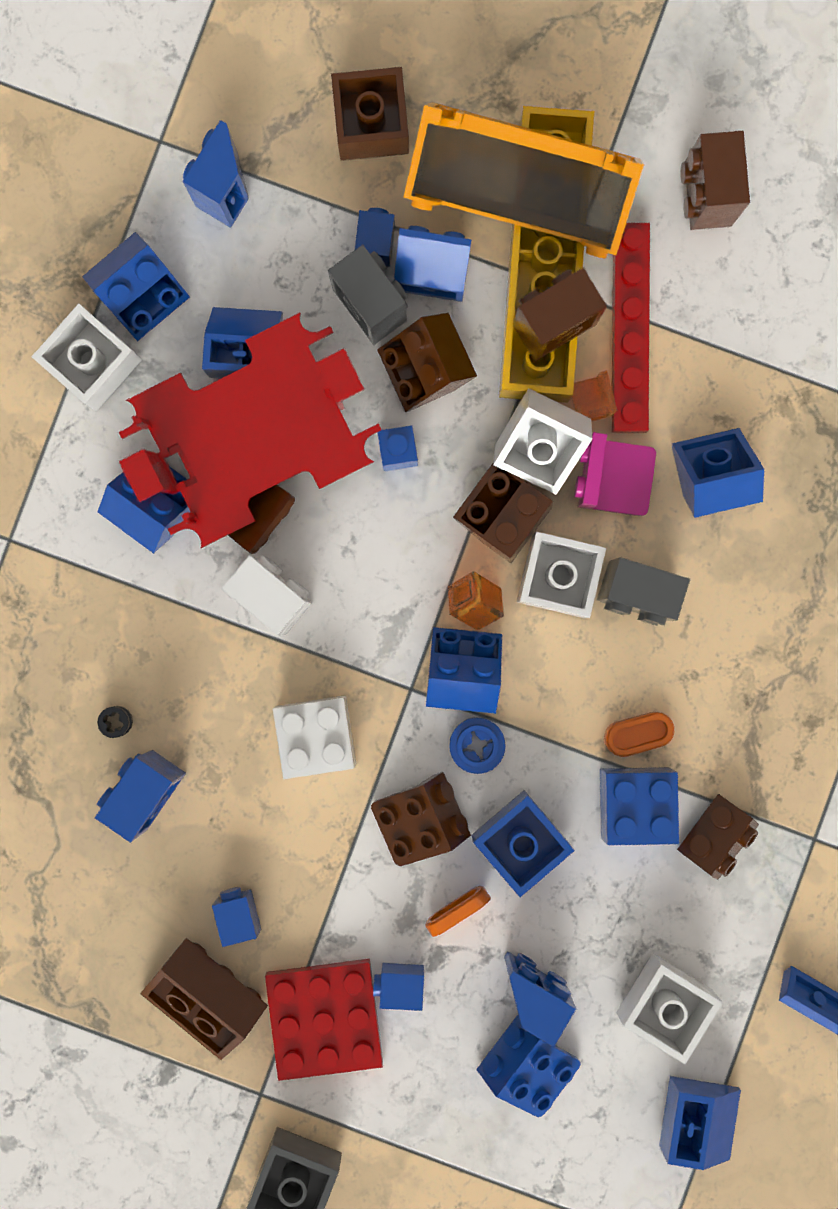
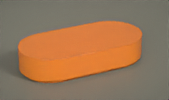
(639, 734)
(457, 910)

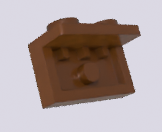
(719, 837)

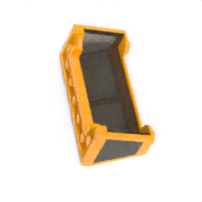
(522, 177)

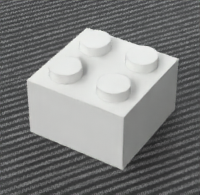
(86, 358)
(542, 441)
(561, 575)
(267, 595)
(314, 737)
(669, 1008)

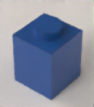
(376, 232)
(397, 448)
(236, 916)
(400, 986)

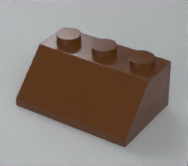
(205, 999)

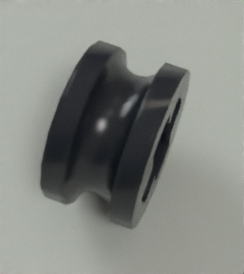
(104, 725)

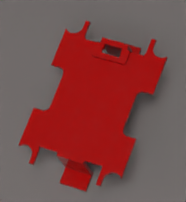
(248, 430)

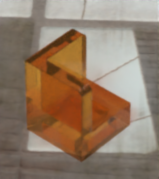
(594, 397)
(475, 601)

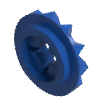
(492, 752)

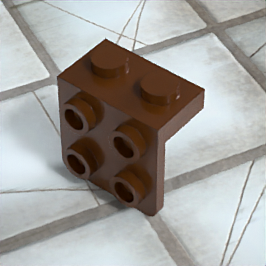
(268, 510)
(421, 821)

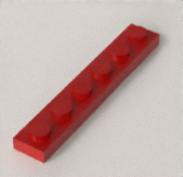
(631, 330)

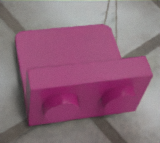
(615, 477)

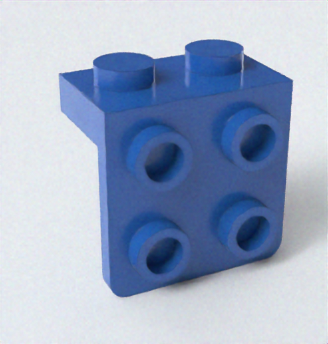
(527, 1070)

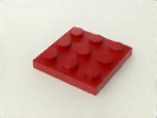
(324, 1019)

